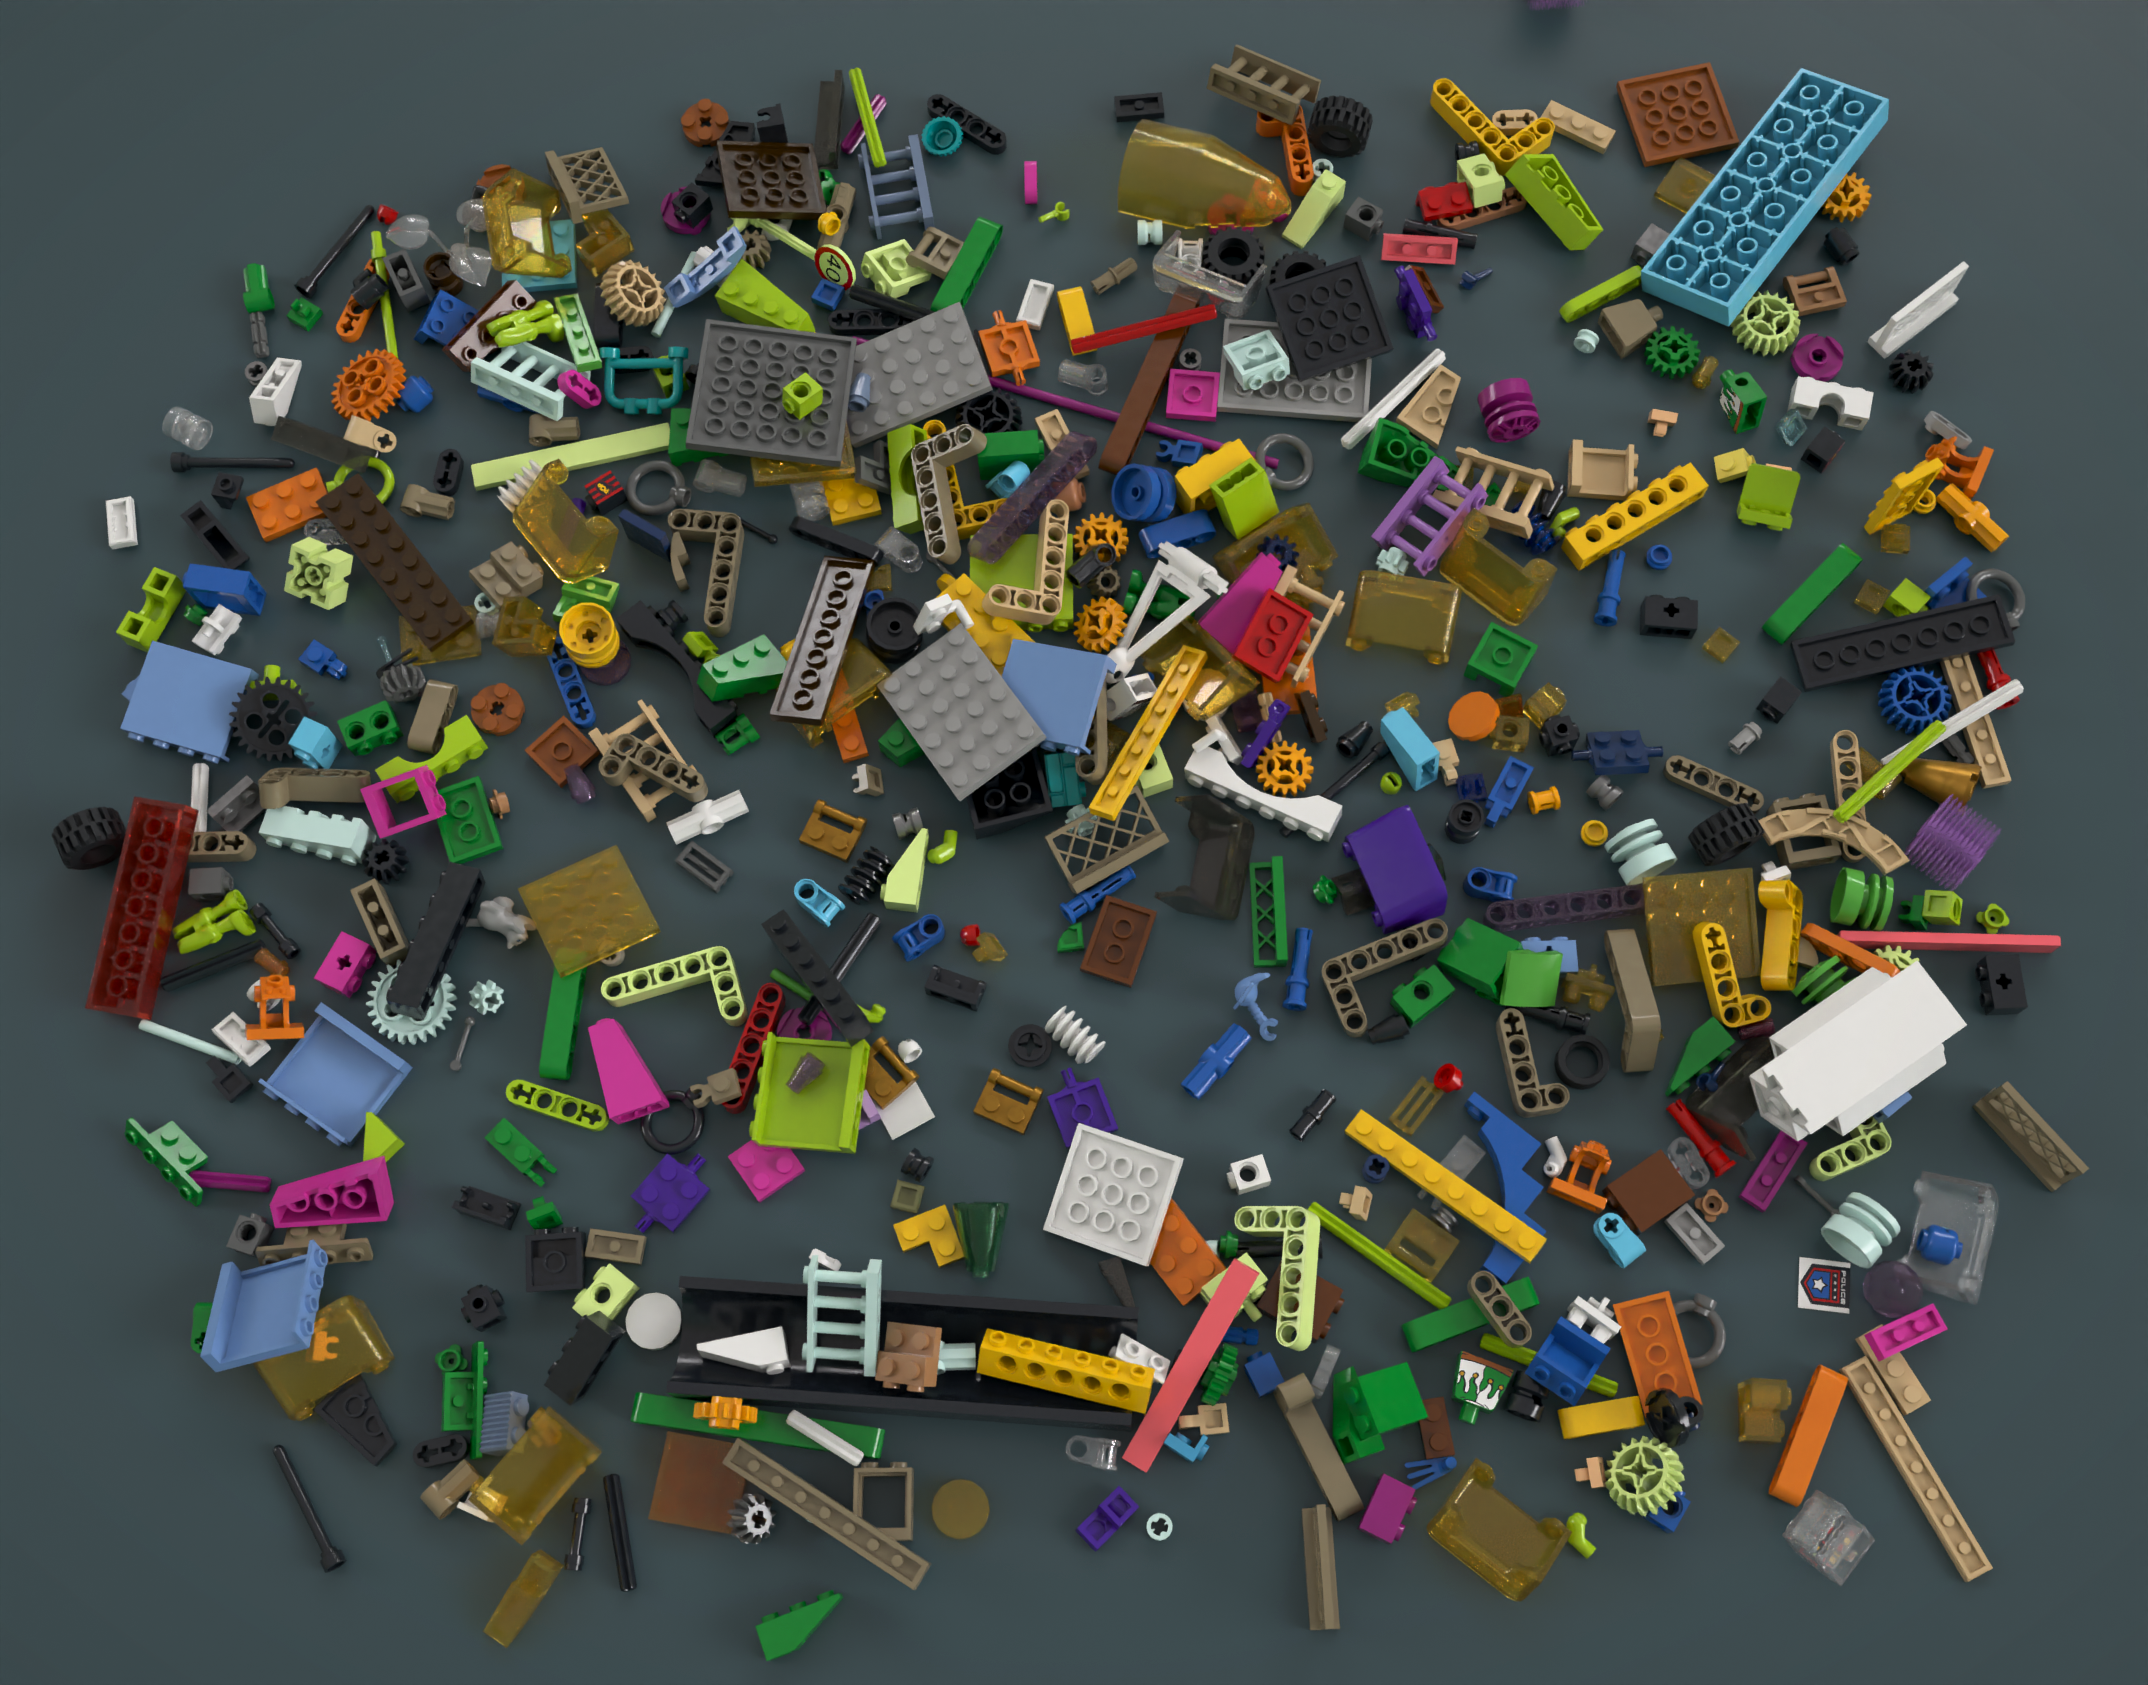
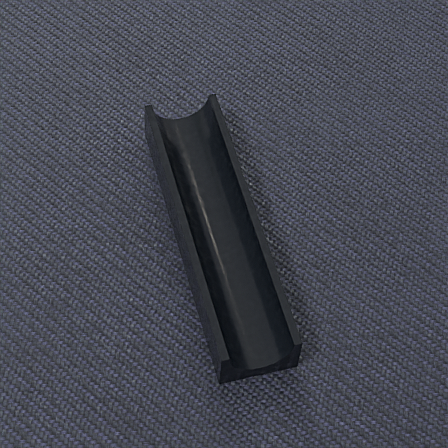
(737, 1307)

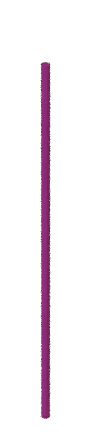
(1104, 413)

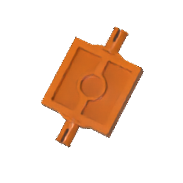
(1009, 348)

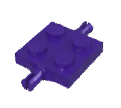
(1414, 304)
(1081, 1104)
(670, 1193)

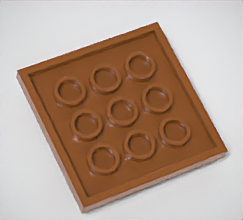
(1677, 114)

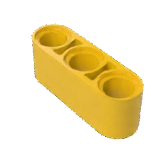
(1075, 314)
(1601, 1417)

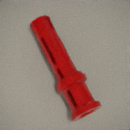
(1995, 675)
(1709, 1148)

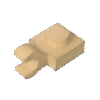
(1447, 761)
(1210, 1420)

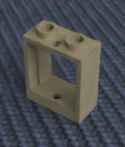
(1808, 857)
(896, 1469)

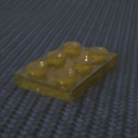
(461, 646)

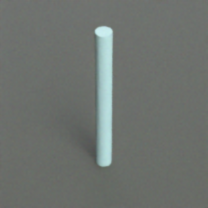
(668, 307)
(189, 1041)

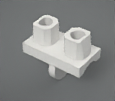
(217, 630)
(1594, 1315)

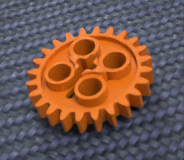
(369, 385)

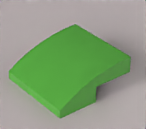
(587, 591)
(1531, 978)

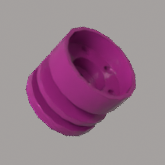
(1508, 410)

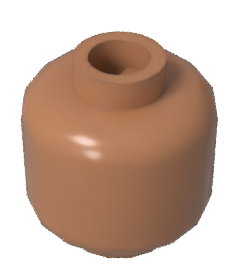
(1073, 495)

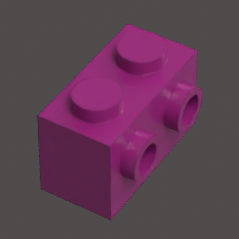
(1386, 1509)

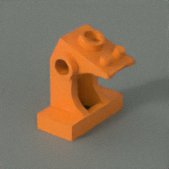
(1971, 468)
(274, 1024)
(1593, 1157)

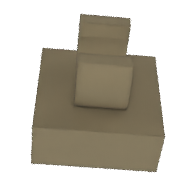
(869, 780)

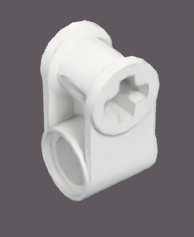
(1191, 251)

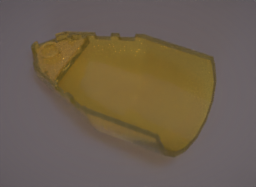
(1195, 180)

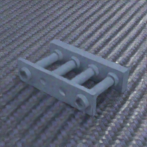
(919, 193)

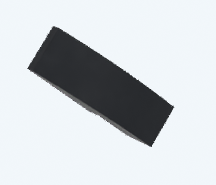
(214, 536)

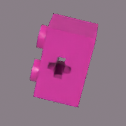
(346, 951)

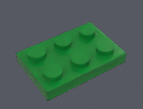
(468, 823)

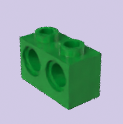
(369, 723)

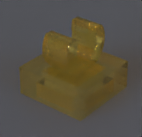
(1895, 538)
(1406, 700)
(989, 948)

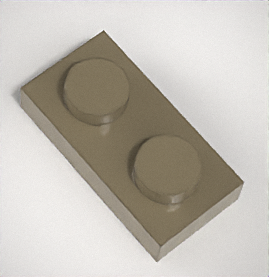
(615, 1246)

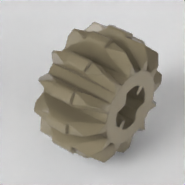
(757, 249)

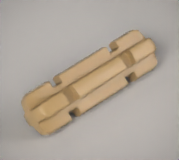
(1266, 699)

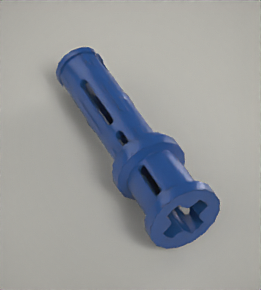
(1609, 598)
(1085, 898)
(1298, 980)

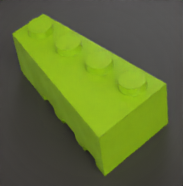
(1555, 199)
(758, 302)

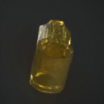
(1870, 767)

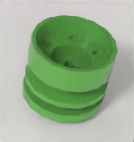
(1866, 900)
(1821, 981)

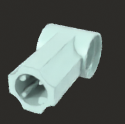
(956, 1357)

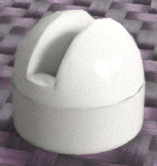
(909, 1050)

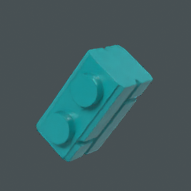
(1063, 779)

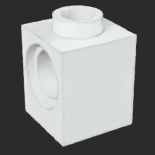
(1257, 1166)

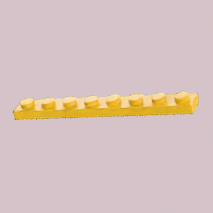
(1148, 733)
(1446, 1186)

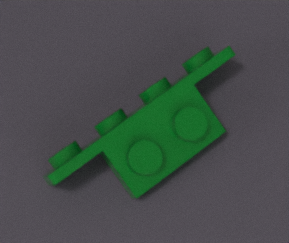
(172, 1154)
(464, 1399)

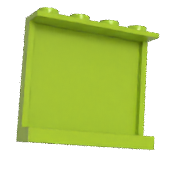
(1018, 570)
(825, 1111)

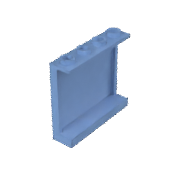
(1058, 690)
(186, 701)
(336, 1077)
(264, 1310)

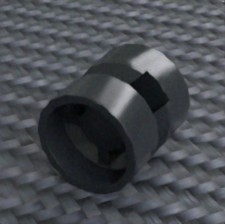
(1464, 828)
(1527, 1398)

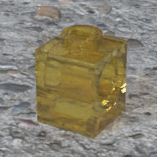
(1544, 704)
(1520, 729)

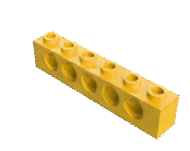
(1584, 552)
(1065, 1370)

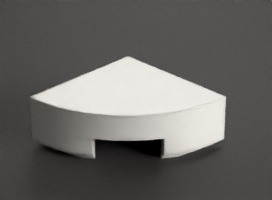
(826, 1261)

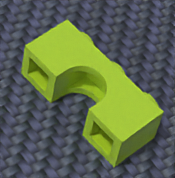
(162, 598)

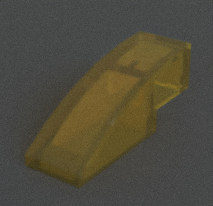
(523, 1597)

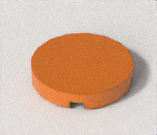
(1473, 716)

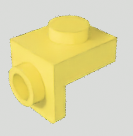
(1732, 465)

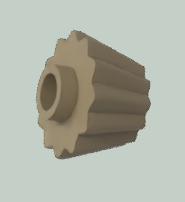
(1113, 583)

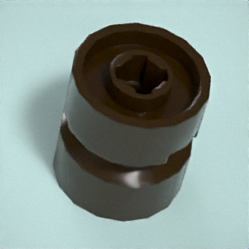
(440, 275)

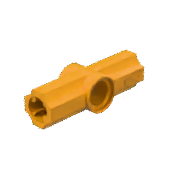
(1972, 517)

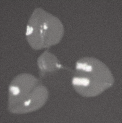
(465, 262)

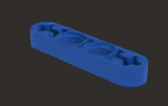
(567, 683)

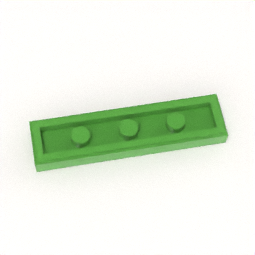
(578, 333)

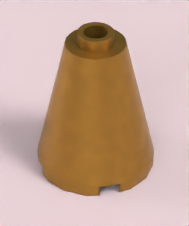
(1941, 779)

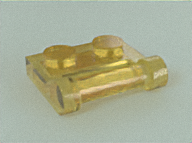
(1428, 1238)

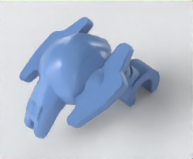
(1246, 995)

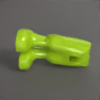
(517, 327)
(202, 927)

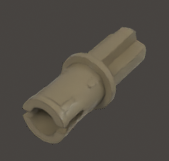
(1114, 276)

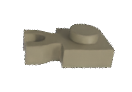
(720, 1088)

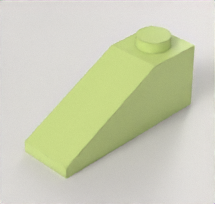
(1315, 208)
(906, 878)

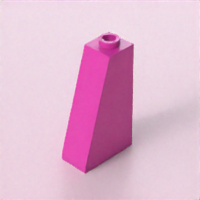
(1234, 610)
(624, 1077)

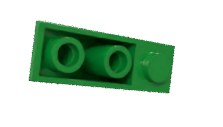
(1700, 1049)
(1344, 1430)
(790, 1631)

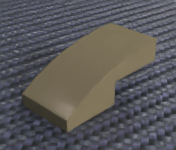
(679, 559)

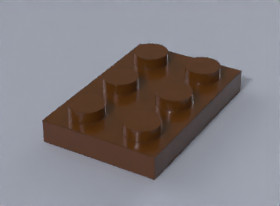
(1118, 941)

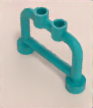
(653, 405)

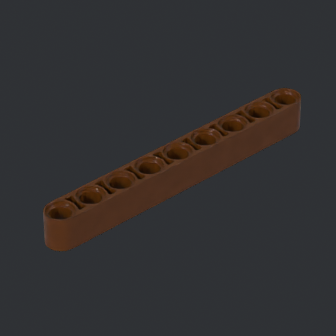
(1145, 392)

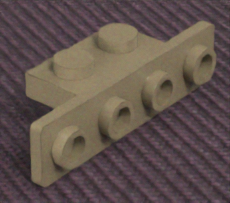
(328, 1237)

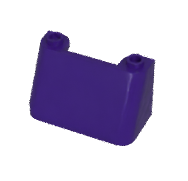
(1397, 870)

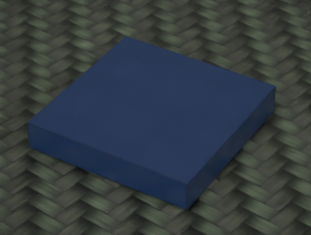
(646, 534)

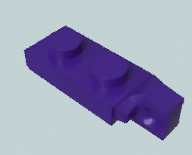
(1265, 732)

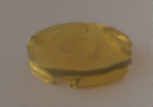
(960, 1509)

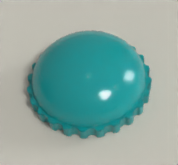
(942, 136)

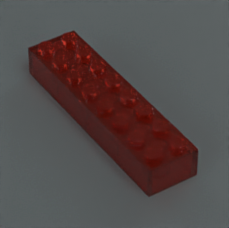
(142, 908)

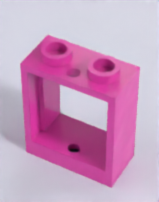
(381, 812)

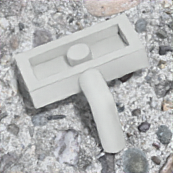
(936, 610)
(1218, 732)

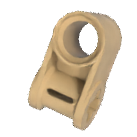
(366, 434)

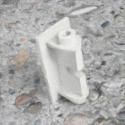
(1136, 1353)

